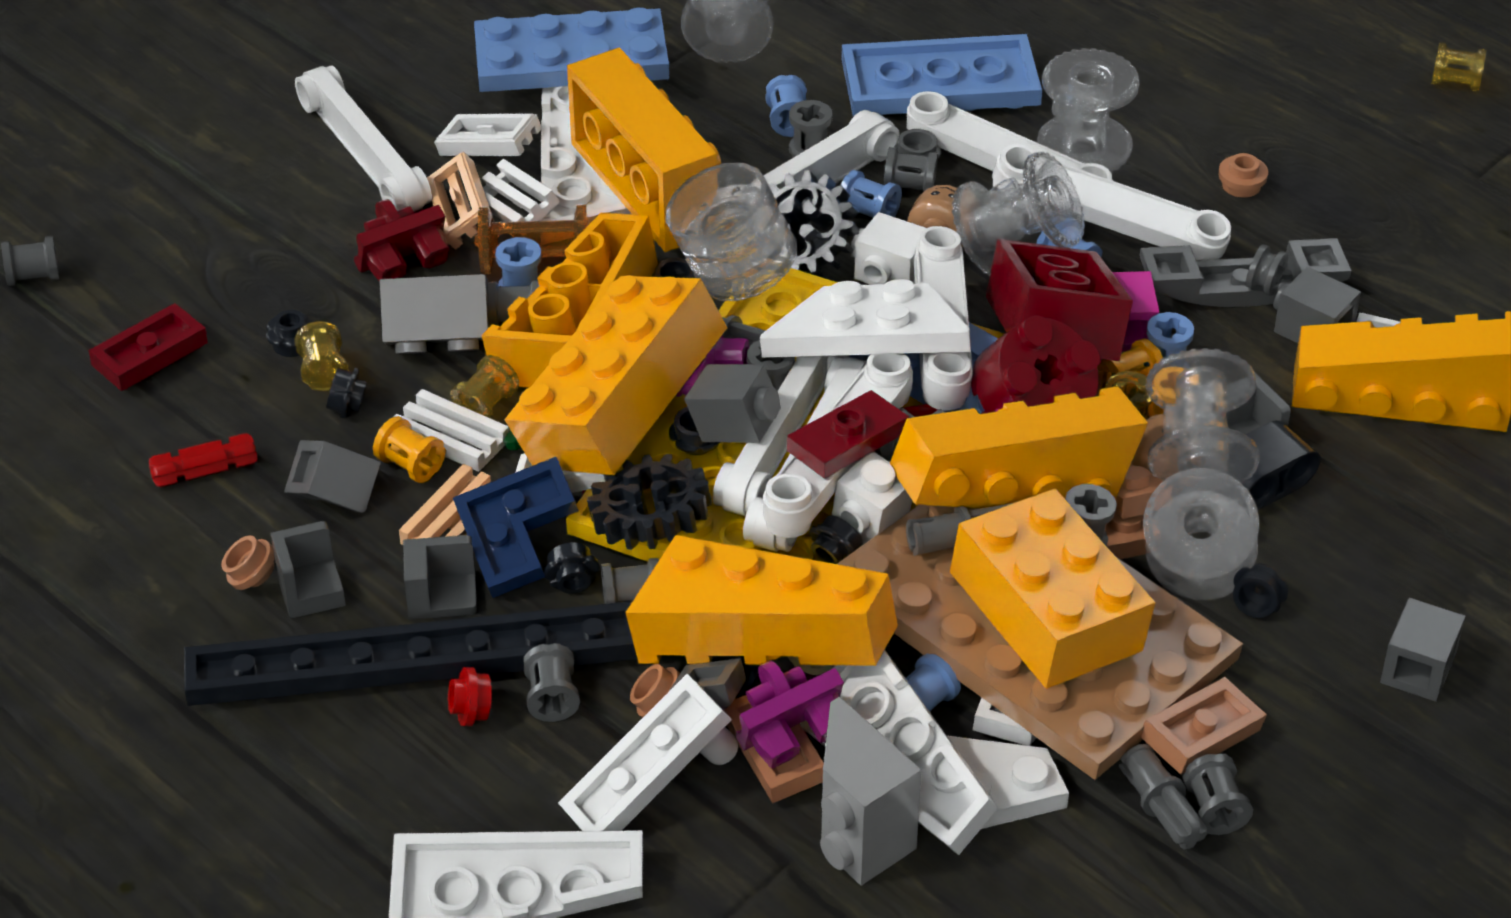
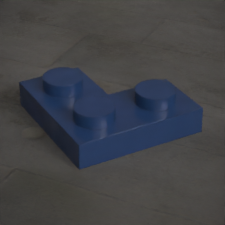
(502, 515)

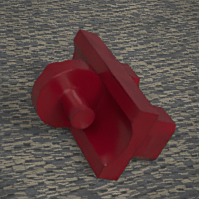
(398, 235)

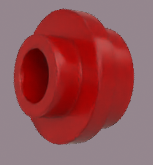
(470, 696)

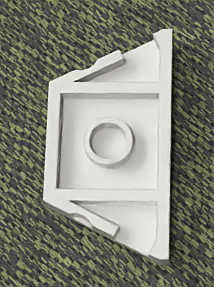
(868, 321)

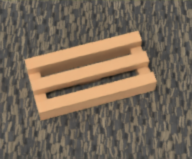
(475, 192)
(440, 510)

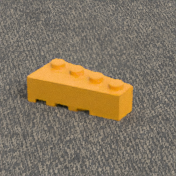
(569, 291)
(1409, 371)
(1018, 450)
(759, 606)

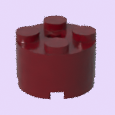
(1034, 365)

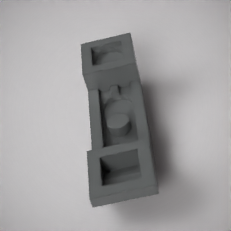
(1224, 280)

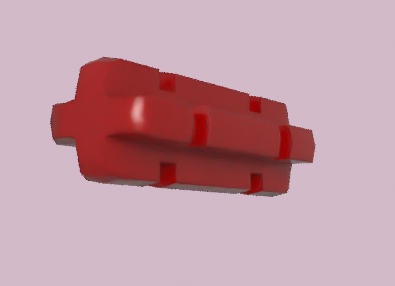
(202, 460)

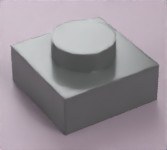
(718, 678)

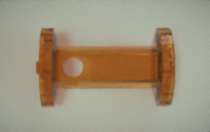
(551, 235)

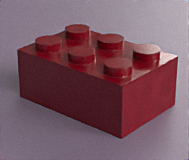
(1060, 286)

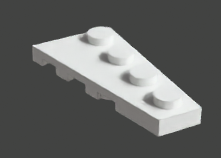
(951, 796)

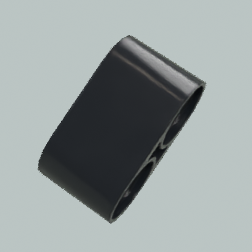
(1283, 465)

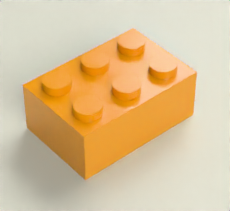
(1051, 588)

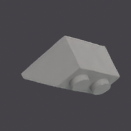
(434, 312)
(866, 797)

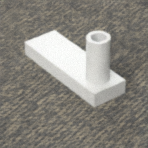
(650, 757)

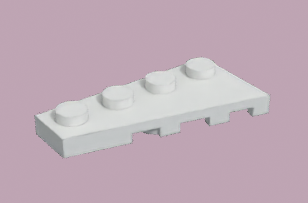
(513, 873)

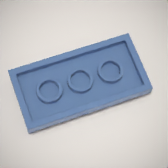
(539, 48)
(964, 70)

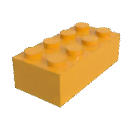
(634, 136)
(617, 373)

